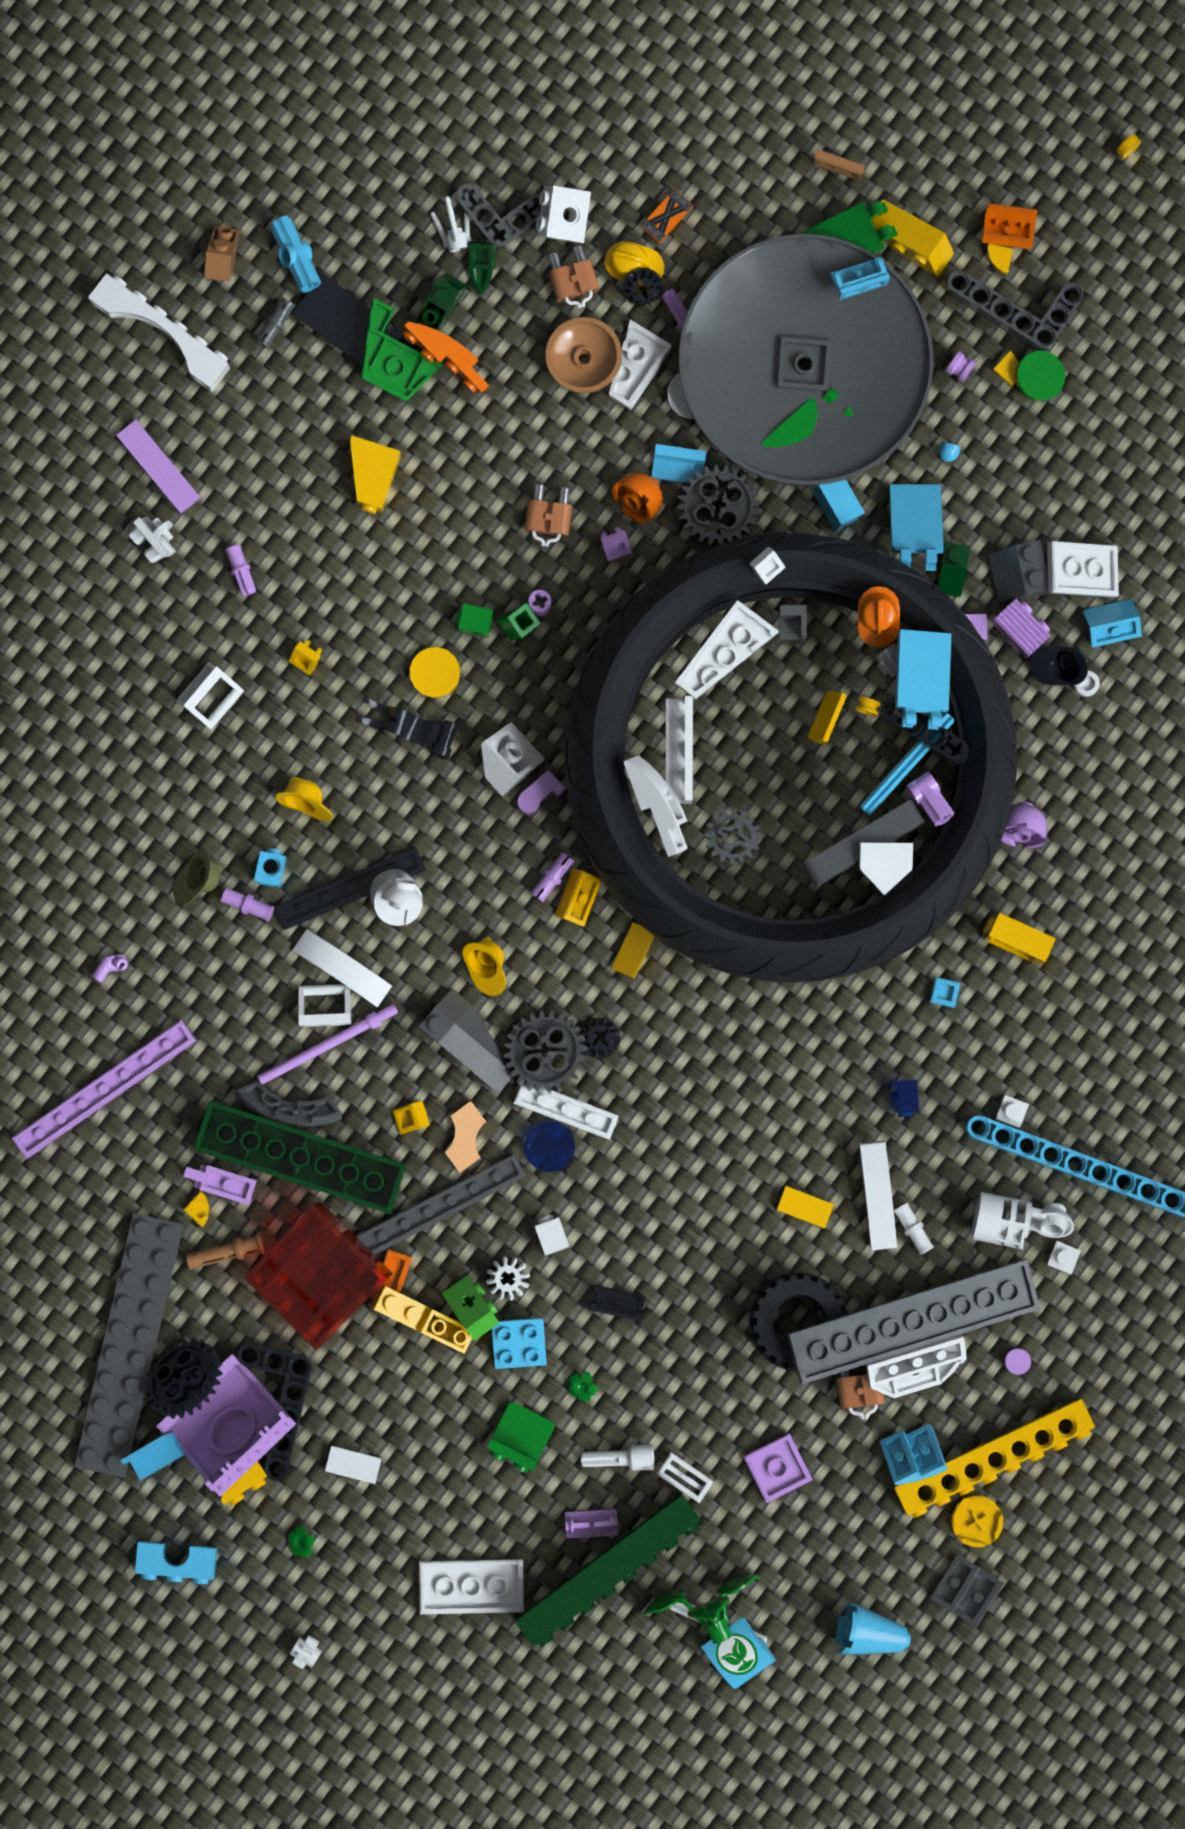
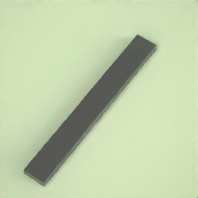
(442, 1205)

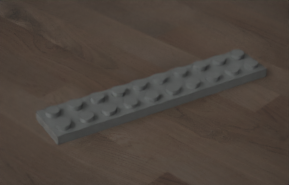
(913, 1321)
(129, 1345)

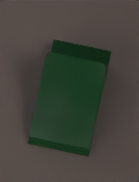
(953, 569)

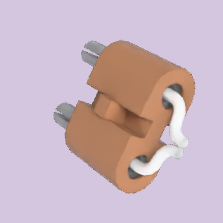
(574, 279)
(548, 517)
(855, 1392)

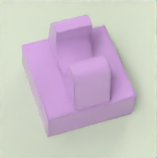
(615, 544)

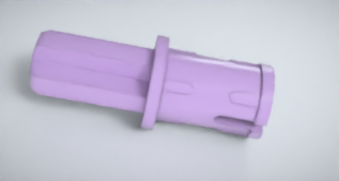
(240, 570)

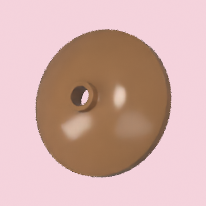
(587, 338)

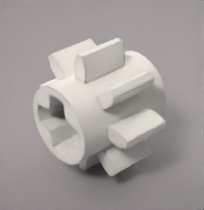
(305, 1652)

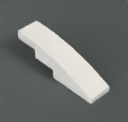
(878, 1195)

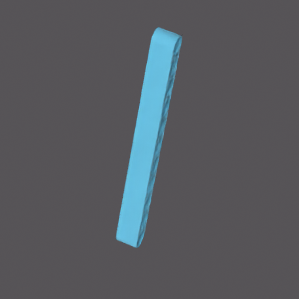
(1087, 1165)

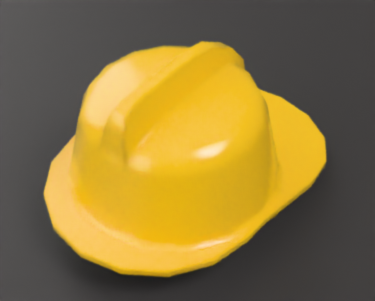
(628, 256)
(304, 797)
(485, 966)

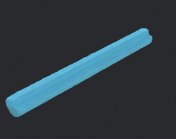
(902, 769)

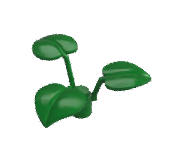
(715, 1623)

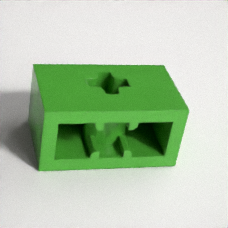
(470, 1308)

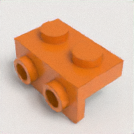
(1009, 226)

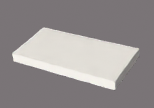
(471, 1586)

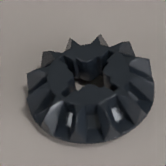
(648, 278)
(612, 1038)

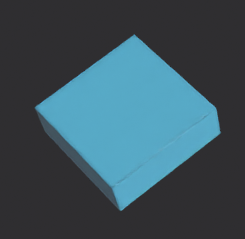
(944, 992)

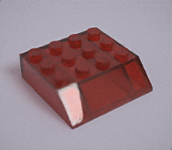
(318, 1275)

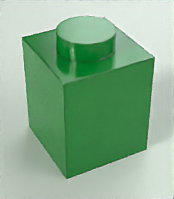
(474, 620)
(518, 621)

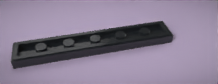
(344, 890)

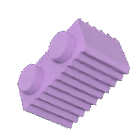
(1022, 628)

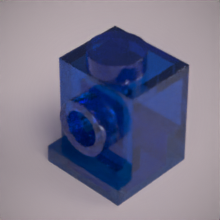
(905, 1097)

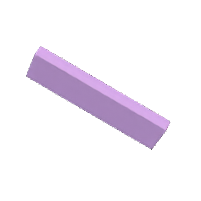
(158, 466)

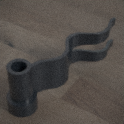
(414, 729)

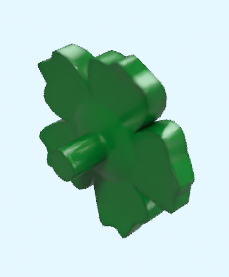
(582, 1385)
(301, 1542)

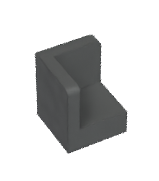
(792, 622)

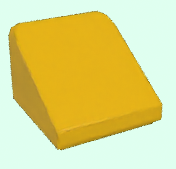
(411, 1117)

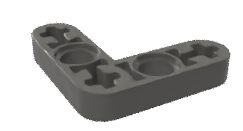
(504, 224)

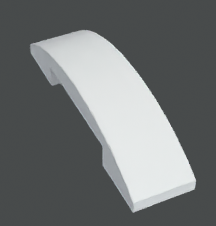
(342, 967)

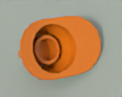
(878, 616)

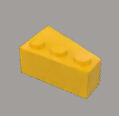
(916, 239)

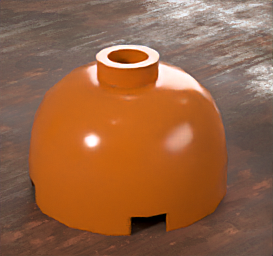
(639, 496)

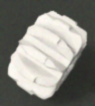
(508, 1269)

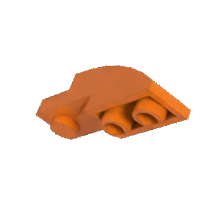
(440, 346)

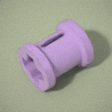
(543, 595)

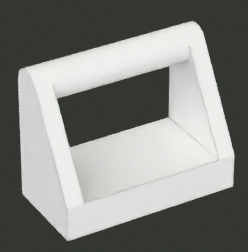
(200, 686)
(324, 1019)

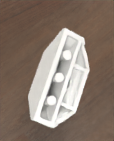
(917, 1368)

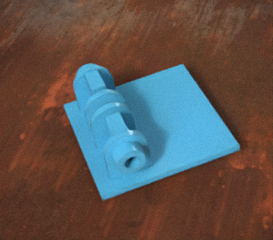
(519, 1343)

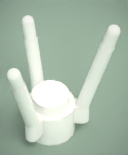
(456, 239)

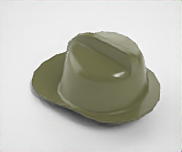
(197, 876)

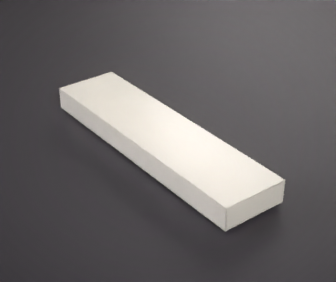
(568, 1111)

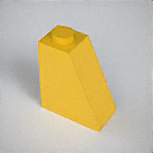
(373, 473)

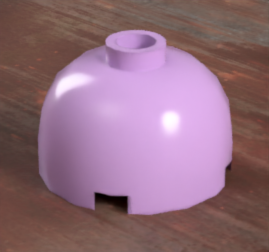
(1026, 826)

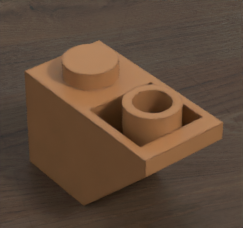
(221, 253)

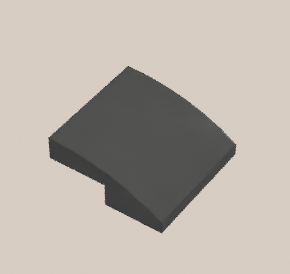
(967, 1590)

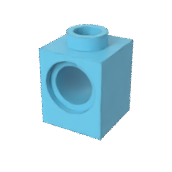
(276, 878)

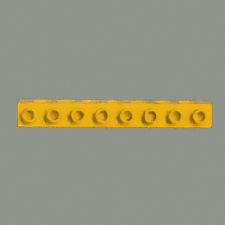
(1080, 1428)

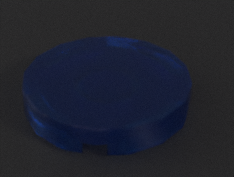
(549, 1146)

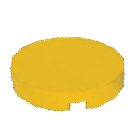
(435, 672)
(977, 1521)

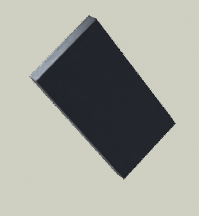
(339, 318)

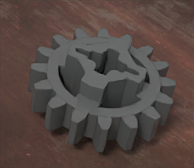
(744, 842)

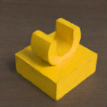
(305, 657)

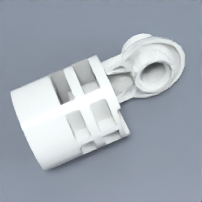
(396, 897)
(1008, 1220)

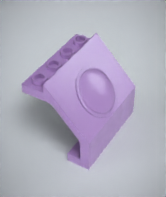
(230, 1429)

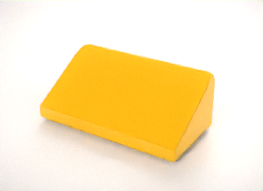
(826, 717)
(578, 897)
(633, 951)

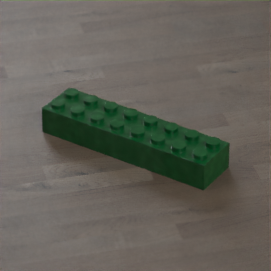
(300, 1157)
(607, 1570)

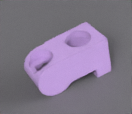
(536, 793)

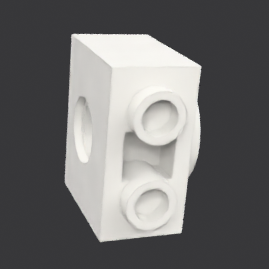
(551, 220)

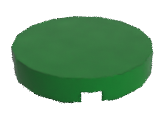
(1040, 376)

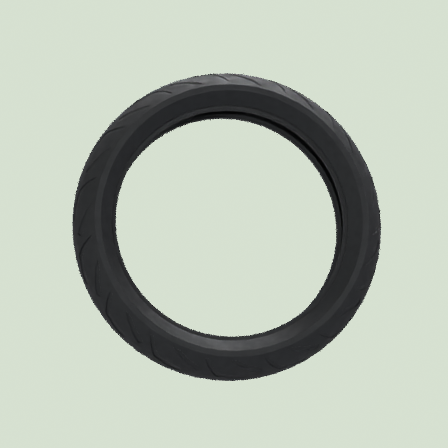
(686, 918)

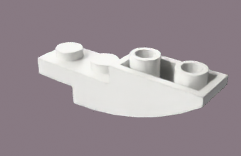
(654, 793)

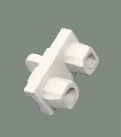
(157, 535)

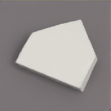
(885, 863)

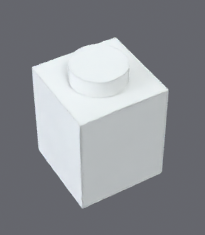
(551, 1235)

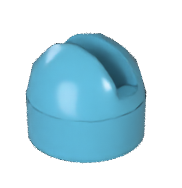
(949, 451)

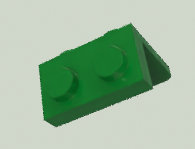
(520, 1437)

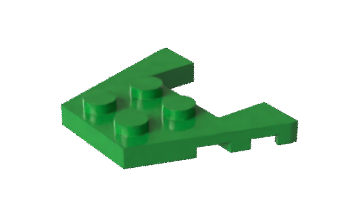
(391, 363)

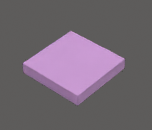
(777, 1468)

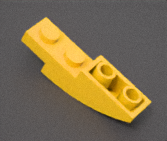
(422, 1318)

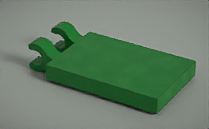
(858, 227)
(800, 424)

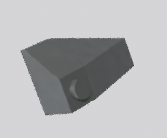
(463, 1035)

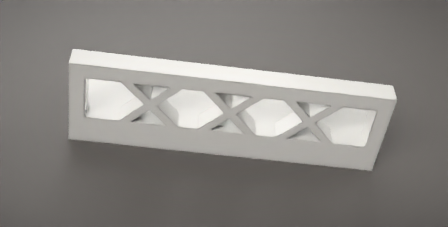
(680, 748)

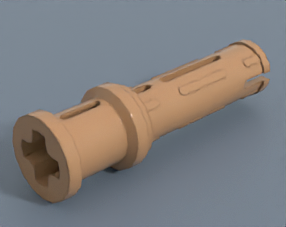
(237, 1249)

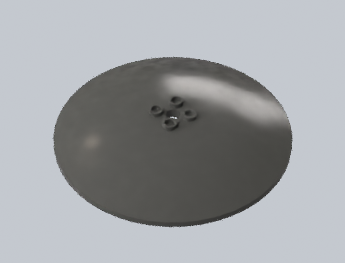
(782, 306)

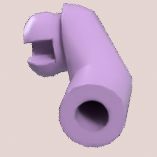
(108, 964)

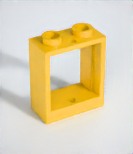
(1018, 938)

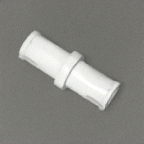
(913, 1229)

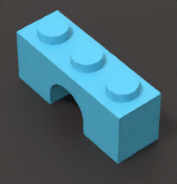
(153, 1561)

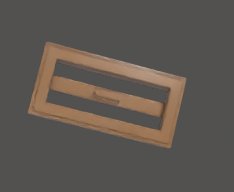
(838, 165)

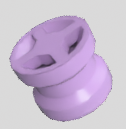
(961, 366)

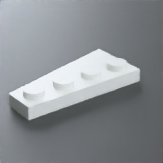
(728, 646)

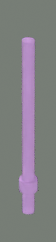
(372, 1021)

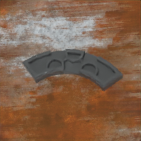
(300, 1114)

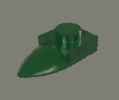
(481, 264)

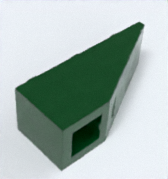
(439, 304)

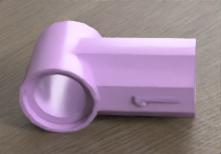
(927, 794)

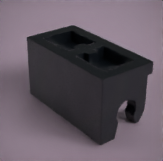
(617, 1303)

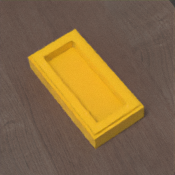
(805, 1207)

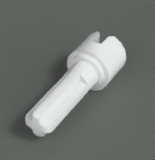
(637, 1457)

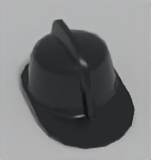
(1059, 665)

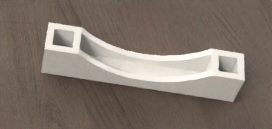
(119, 302)

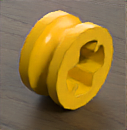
(868, 706)

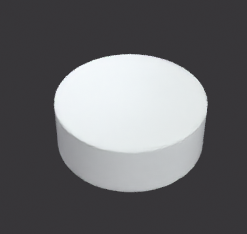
(1088, 686)

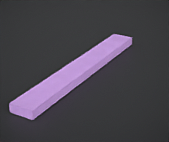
(103, 1089)

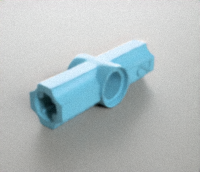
(295, 254)

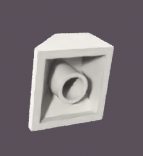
(508, 758)

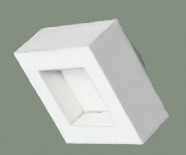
(767, 565)
(1011, 1111)
(1063, 1257)

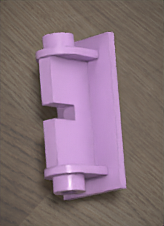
(591, 1523)

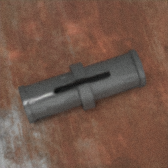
(275, 323)

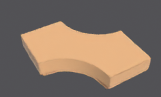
(467, 1125)

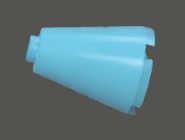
(869, 1633)

